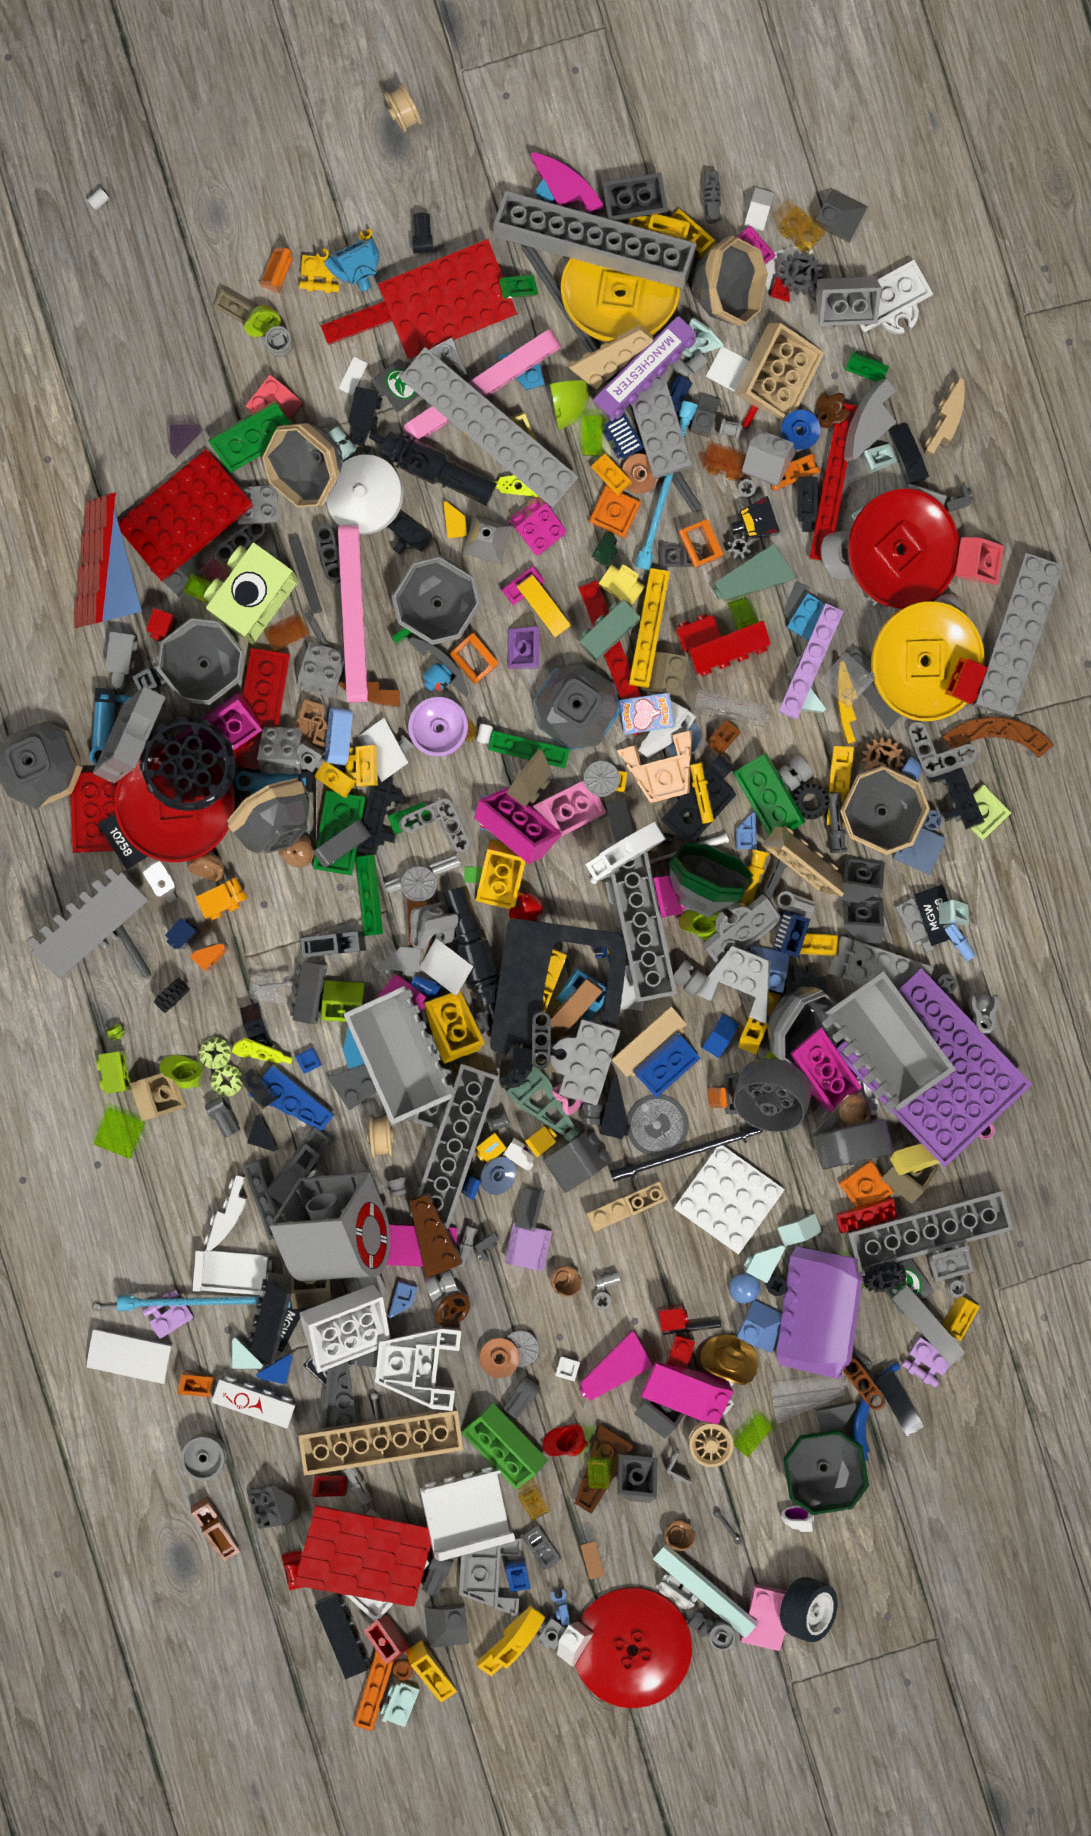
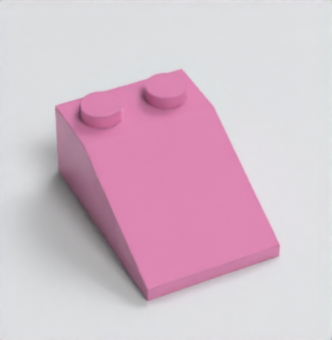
(571, 808)
(765, 1609)

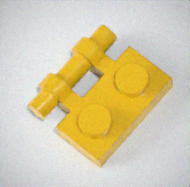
(314, 269)
(365, 765)

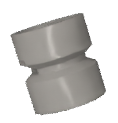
(279, 341)
(801, 770)
(688, 977)
(441, 1284)
(721, 1635)

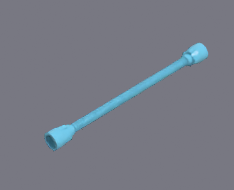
(645, 556)
(128, 1302)

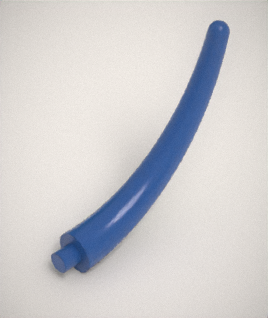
(861, 1414)

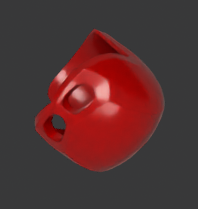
(529, 908)

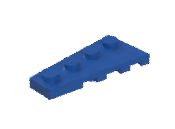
(296, 1100)

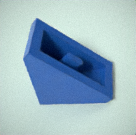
(720, 1036)
(279, 1371)
(517, 1574)

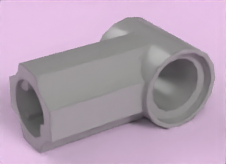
(796, 904)

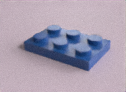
(666, 1065)

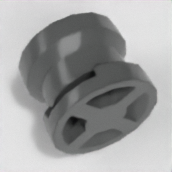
(949, 984)

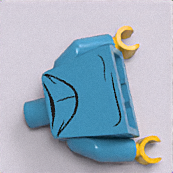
(354, 262)

